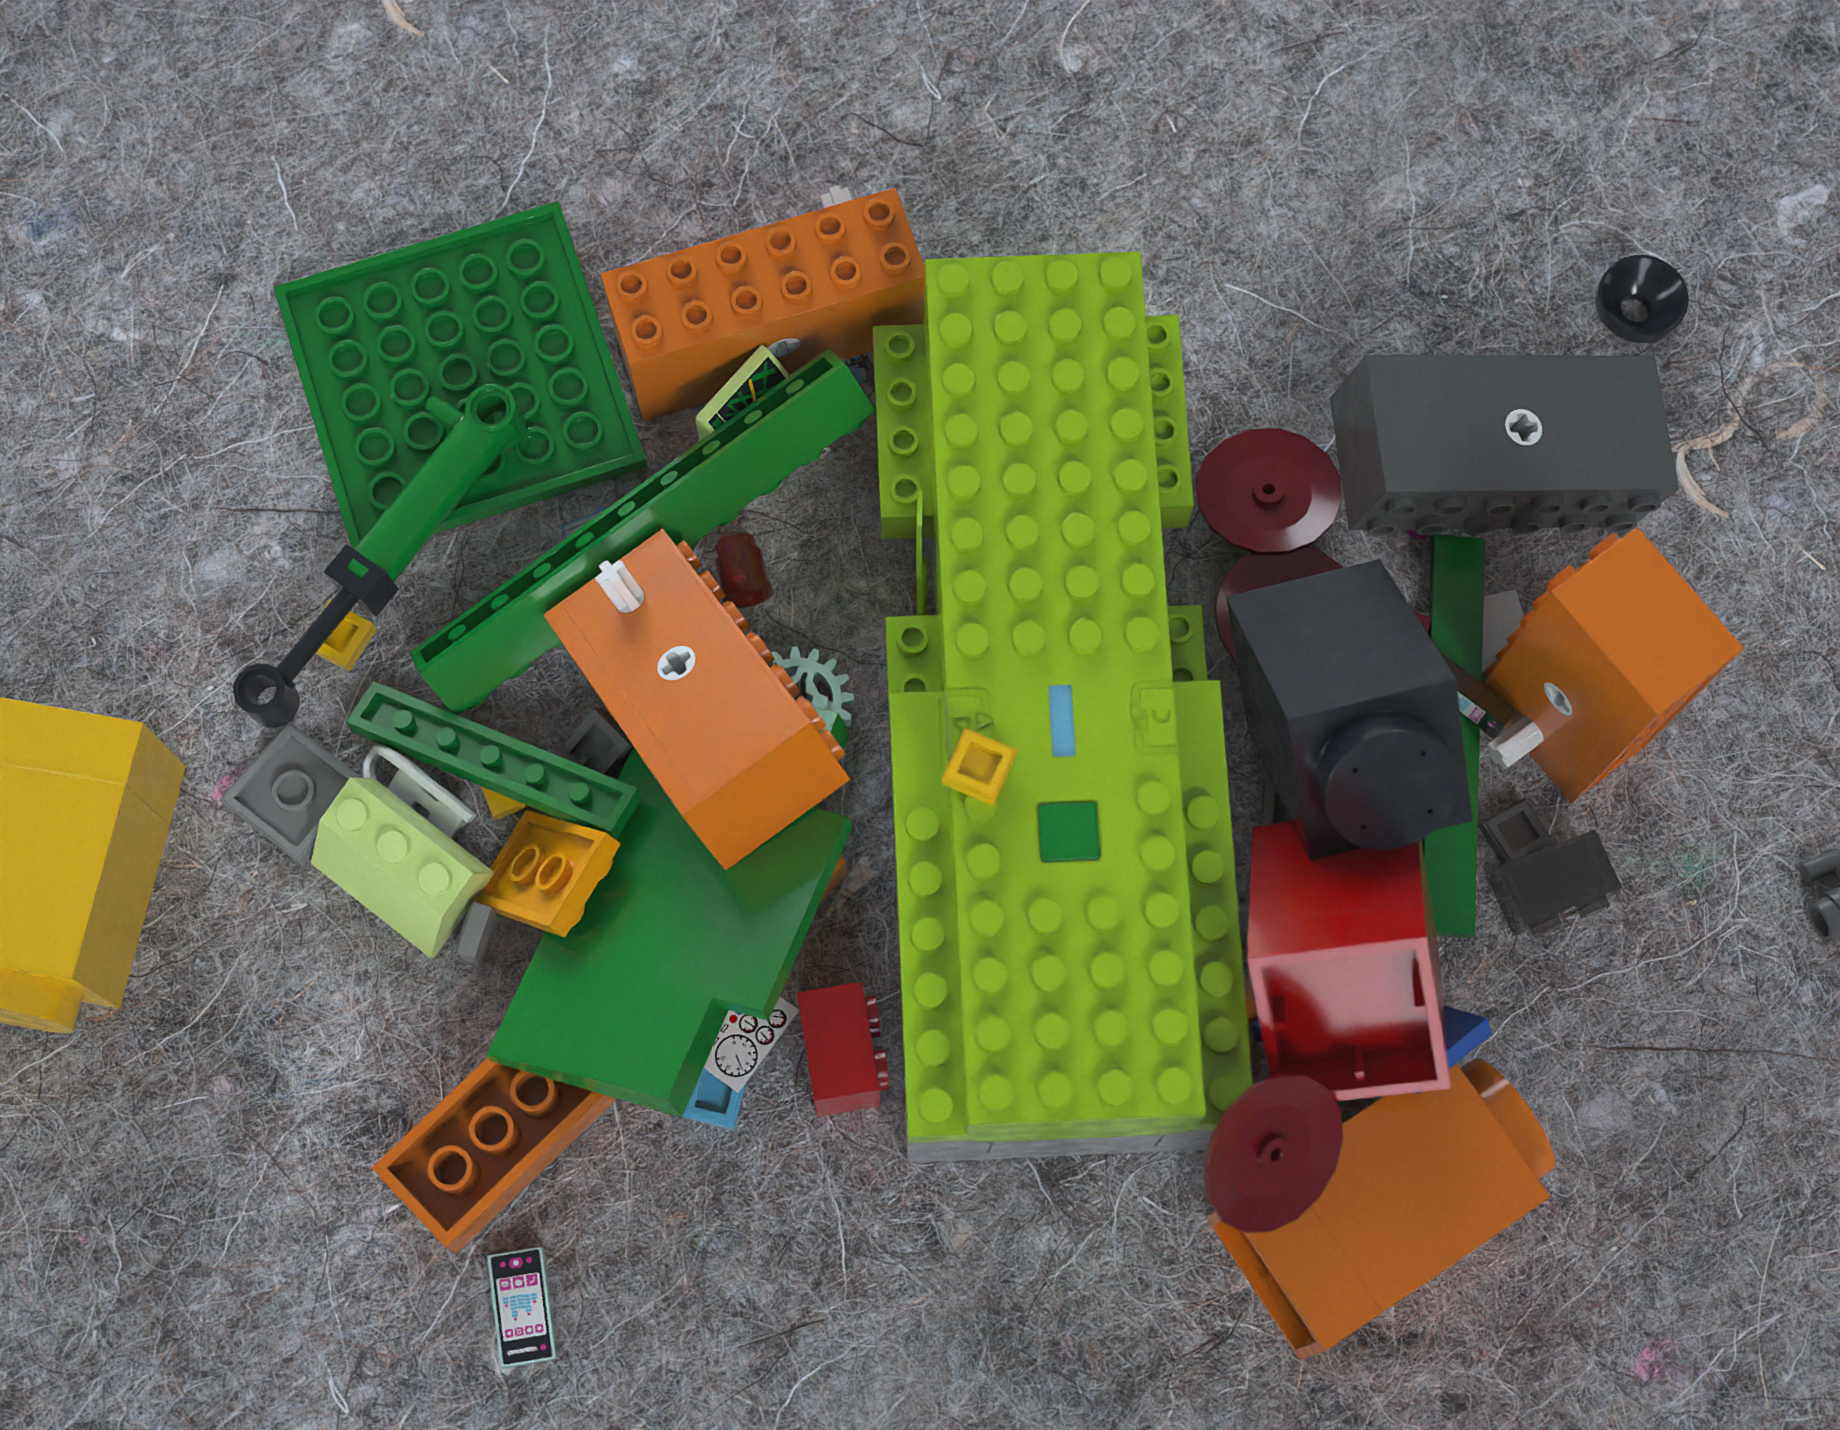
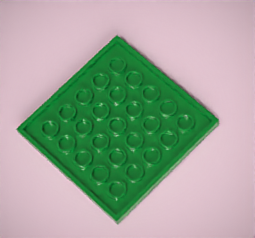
(440, 322)

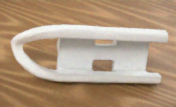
(415, 785)

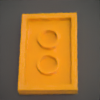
(548, 872)

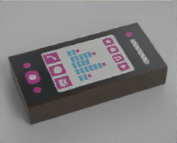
(1480, 703)

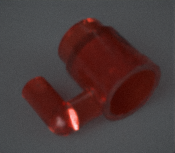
(742, 570)

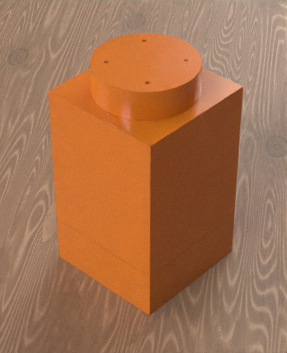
(1408, 1199)

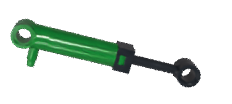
(372, 567)

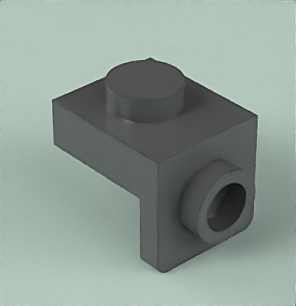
(596, 743)

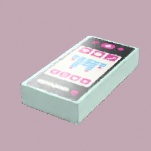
(522, 1307)

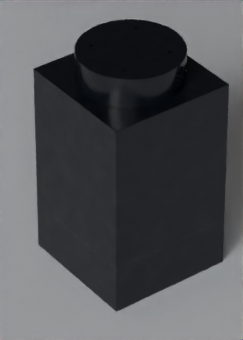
(1350, 710)

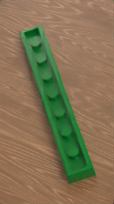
(1457, 633)

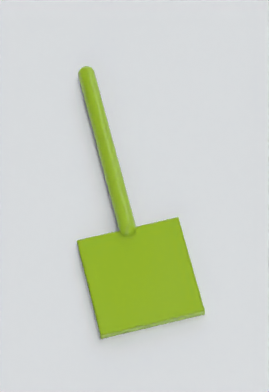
(921, 561)

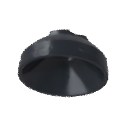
(1651, 283)

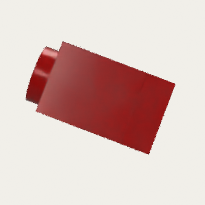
(1346, 967)

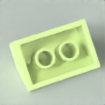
(397, 863)

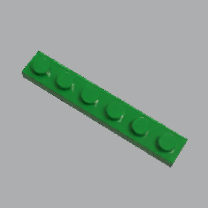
(494, 760)

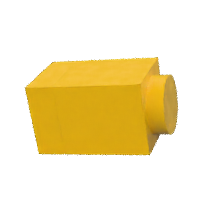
(78, 856)

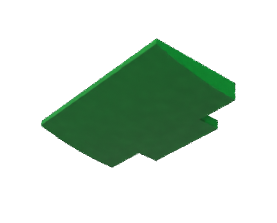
(668, 951)

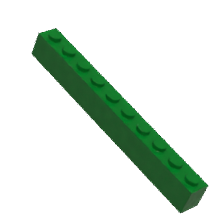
(684, 498)

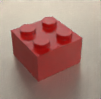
(839, 1048)

